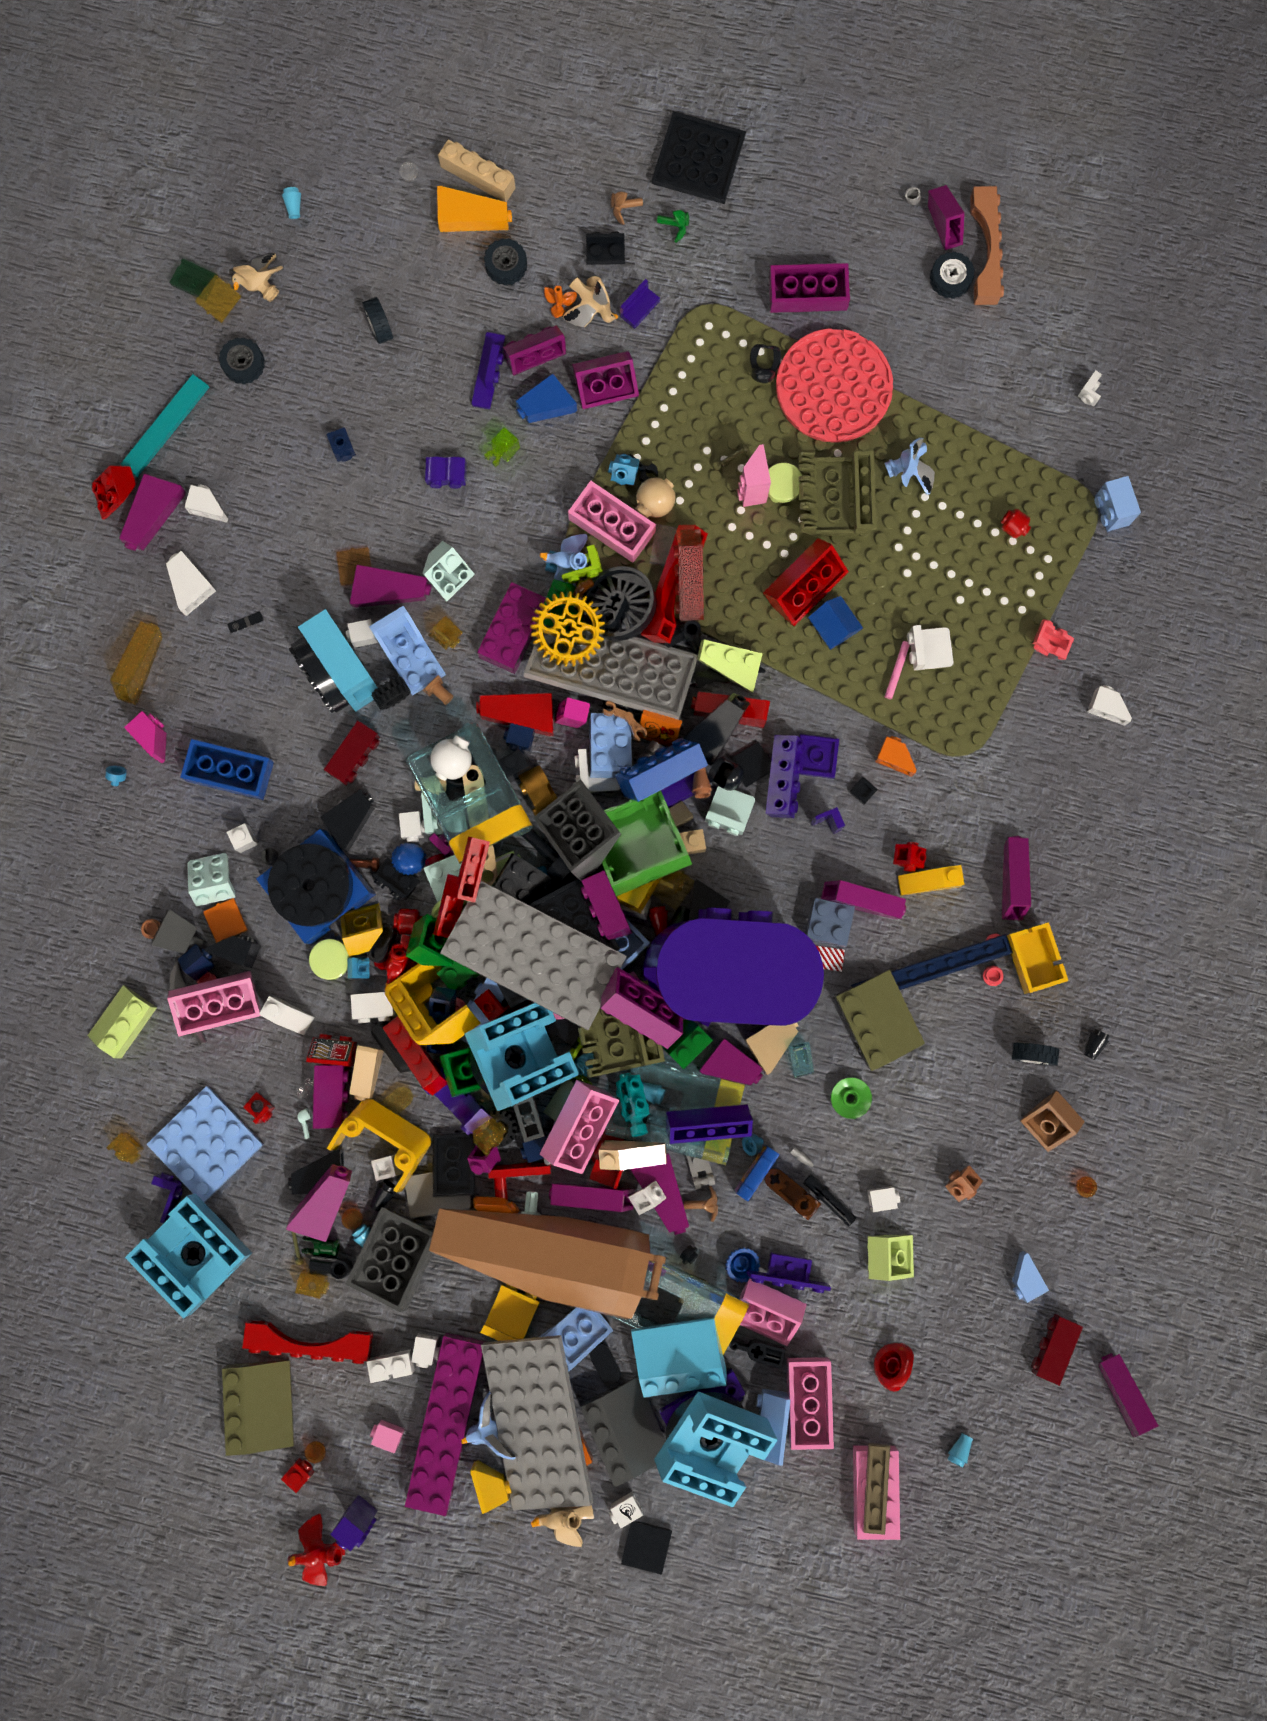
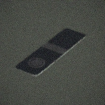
(245, 622)

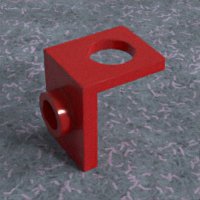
(490, 1005)
(265, 1114)
(606, 1177)

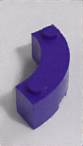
(464, 1107)

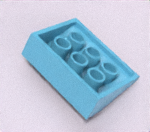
(679, 1357)

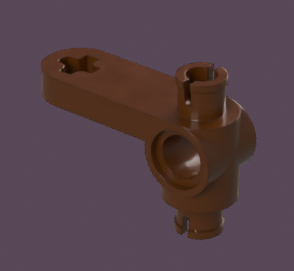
(793, 1194)

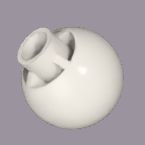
(451, 758)

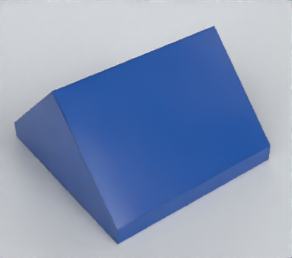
(835, 622)

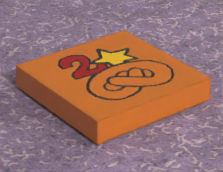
(660, 728)

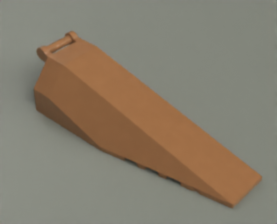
(553, 1257)

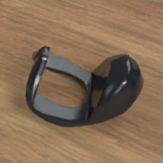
(764, 375)

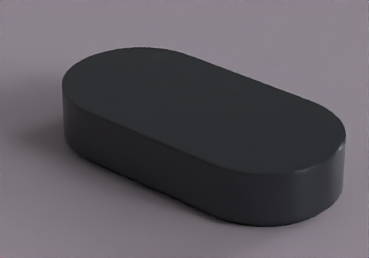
(383, 945)
(605, 1364)

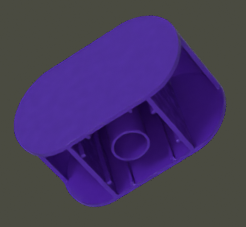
(735, 969)

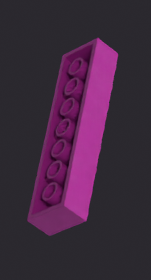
(445, 1424)

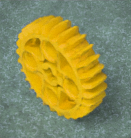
(559, 631)

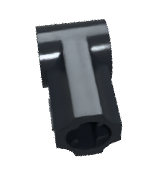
(329, 1266)

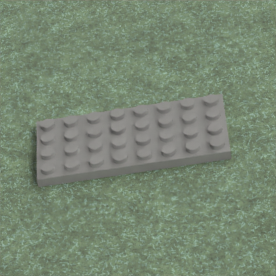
(623, 672)
(533, 955)
(537, 1422)

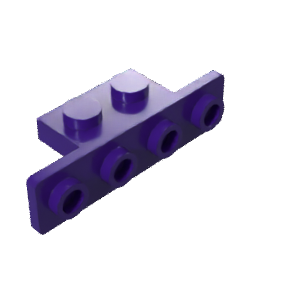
(488, 370)
(789, 1270)

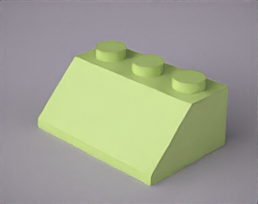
(121, 1022)

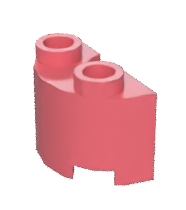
(1052, 641)

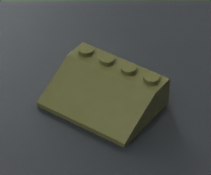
(879, 1020)
(257, 1407)

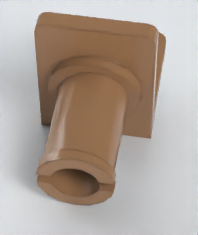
(435, 687)

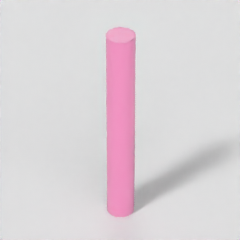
(897, 670)

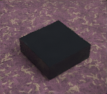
(863, 790)

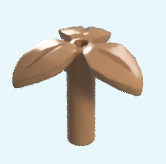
(619, 201)
(709, 1205)

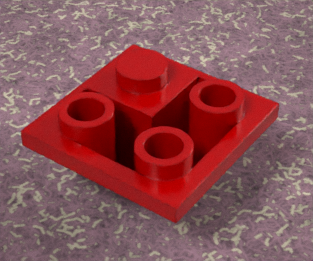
(112, 488)

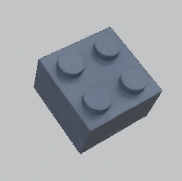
(830, 922)

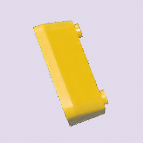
(408, 998)
(391, 1127)

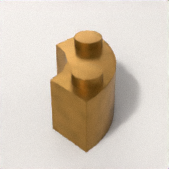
(538, 788)

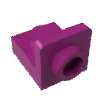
(441, 844)

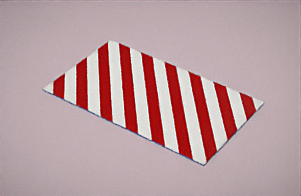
(831, 958)

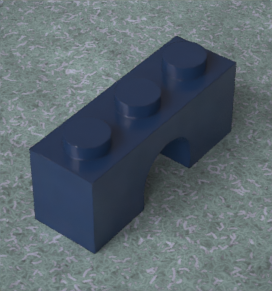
(441, 1006)

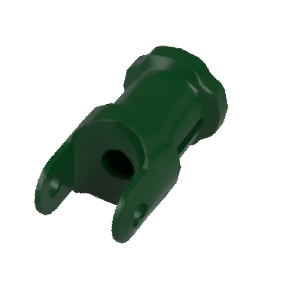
(329, 1247)

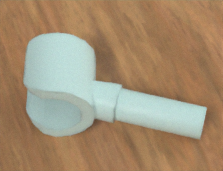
(303, 1116)

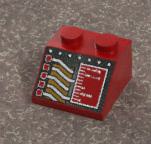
(331, 1051)

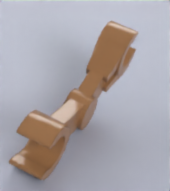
(628, 717)

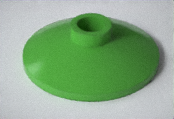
(861, 1102)

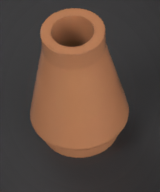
(701, 784)

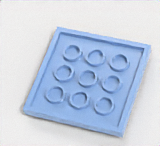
(205, 1144)

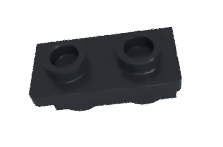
(605, 248)
(400, 884)

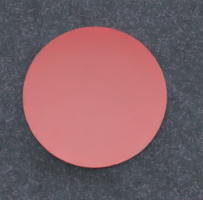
(834, 385)

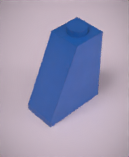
(545, 401)

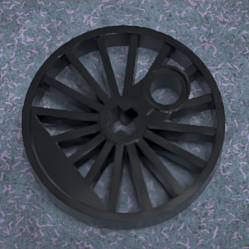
(622, 602)

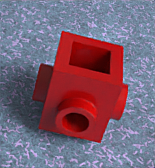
(909, 856)

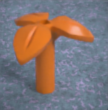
(555, 296)

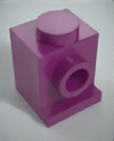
(480, 1162)

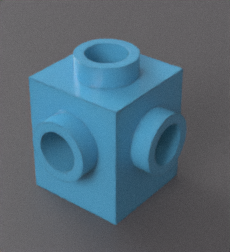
(624, 469)

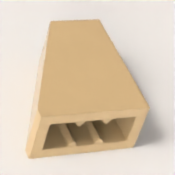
(770, 1044)
(365, 1072)

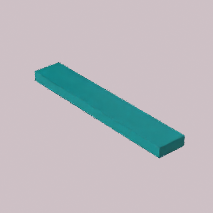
(165, 425)

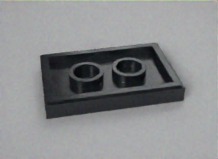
(450, 1165)

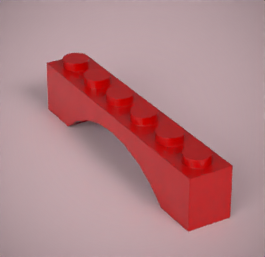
(663, 623)
(266, 1337)

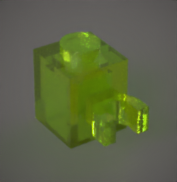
(503, 446)

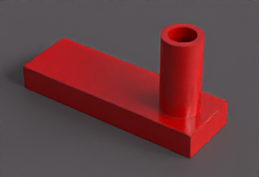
(500, 1172)

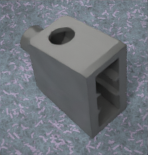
(175, 933)

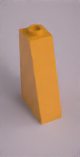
(470, 212)

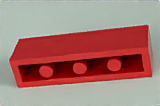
(415, 1057)

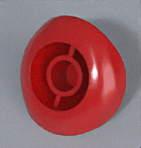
(893, 1365)

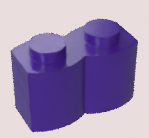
(445, 471)

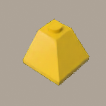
(361, 929)
(490, 1486)

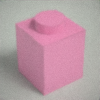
(386, 1436)

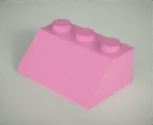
(755, 480)
(771, 1312)

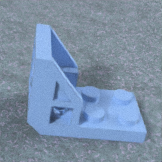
(407, 649)
(580, 1334)

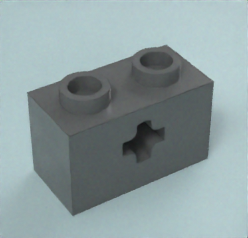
(529, 1119)

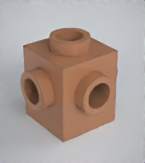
(963, 1183)

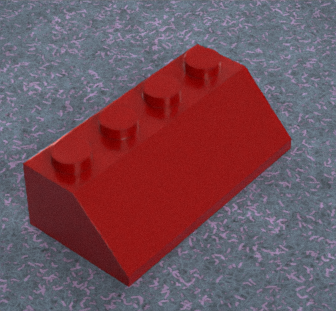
(806, 581)

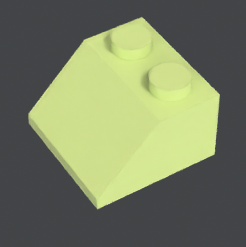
(890, 1257)

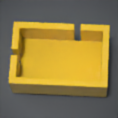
(1034, 956)

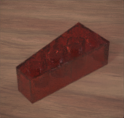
(690, 575)

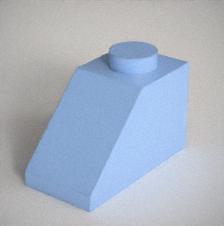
(1027, 1279)

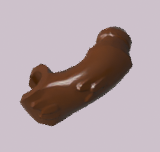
(582, 587)

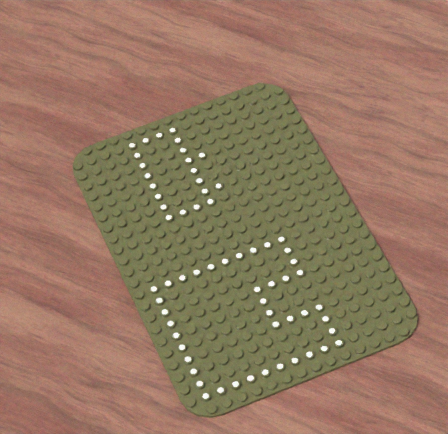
(925, 564)

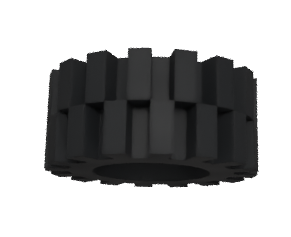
(391, 693)
(511, 1124)

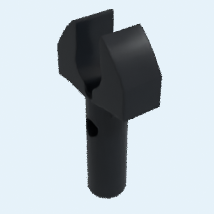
(643, 469)

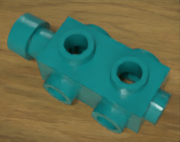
(634, 1101)

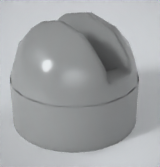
(915, 195)

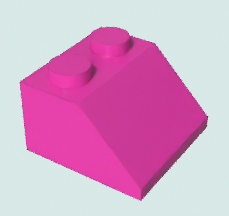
(149, 734)

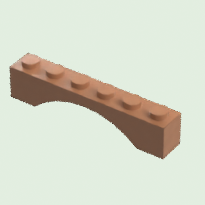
(984, 209)

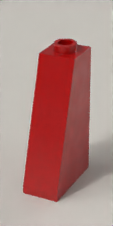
(520, 709)
(754, 716)

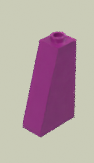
(149, 511)
(386, 587)
(1016, 879)
(864, 899)
(591, 1197)
(320, 1206)
(671, 1209)
(1127, 1395)

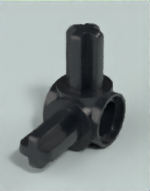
(682, 635)

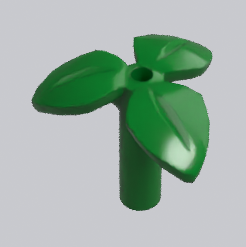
(680, 220)

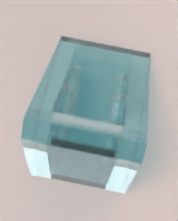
(801, 1059)

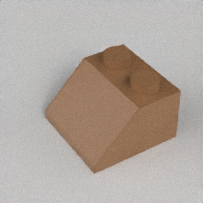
(1052, 1121)

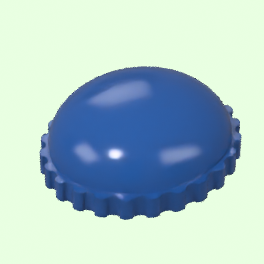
(408, 858)
(739, 1262)

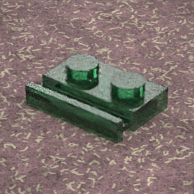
(191, 278)

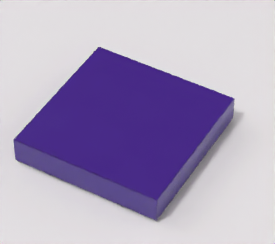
(819, 756)

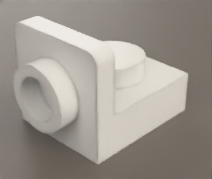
(1088, 392)
(385, 1168)
(647, 1198)

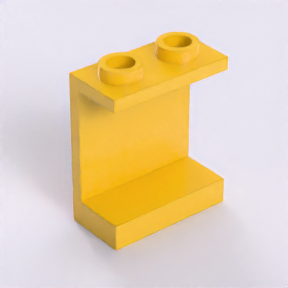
(510, 1314)

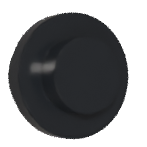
(689, 1255)

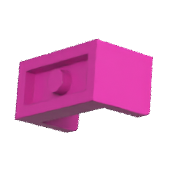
(572, 713)

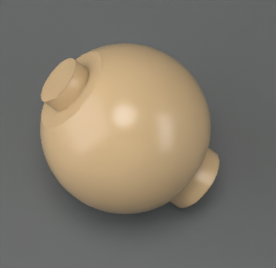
(655, 497)

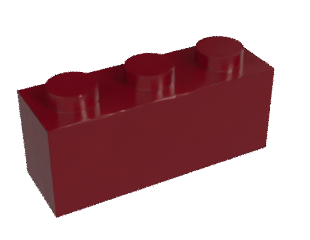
(352, 753)
(1056, 1349)

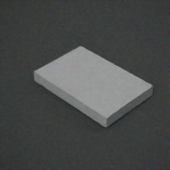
(421, 1199)

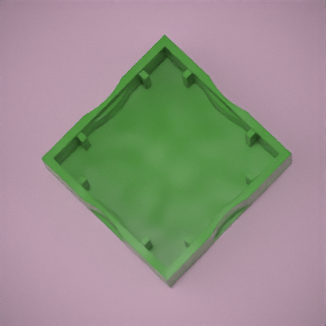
(647, 844)

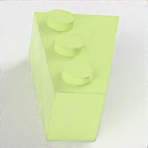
(732, 662)

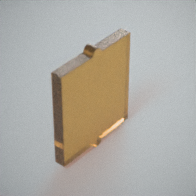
(349, 560)

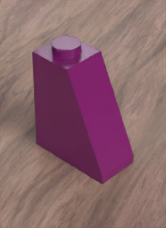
(946, 216)
(732, 1065)

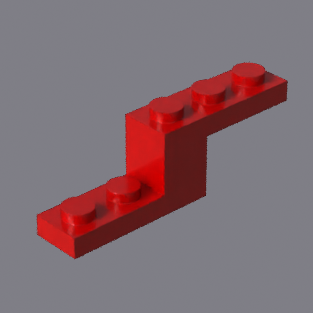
(462, 886)

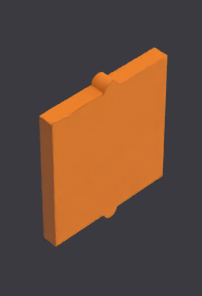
(225, 920)

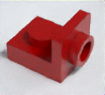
(298, 1474)

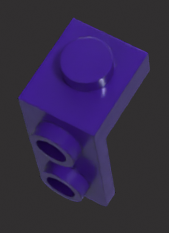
(166, 1181)

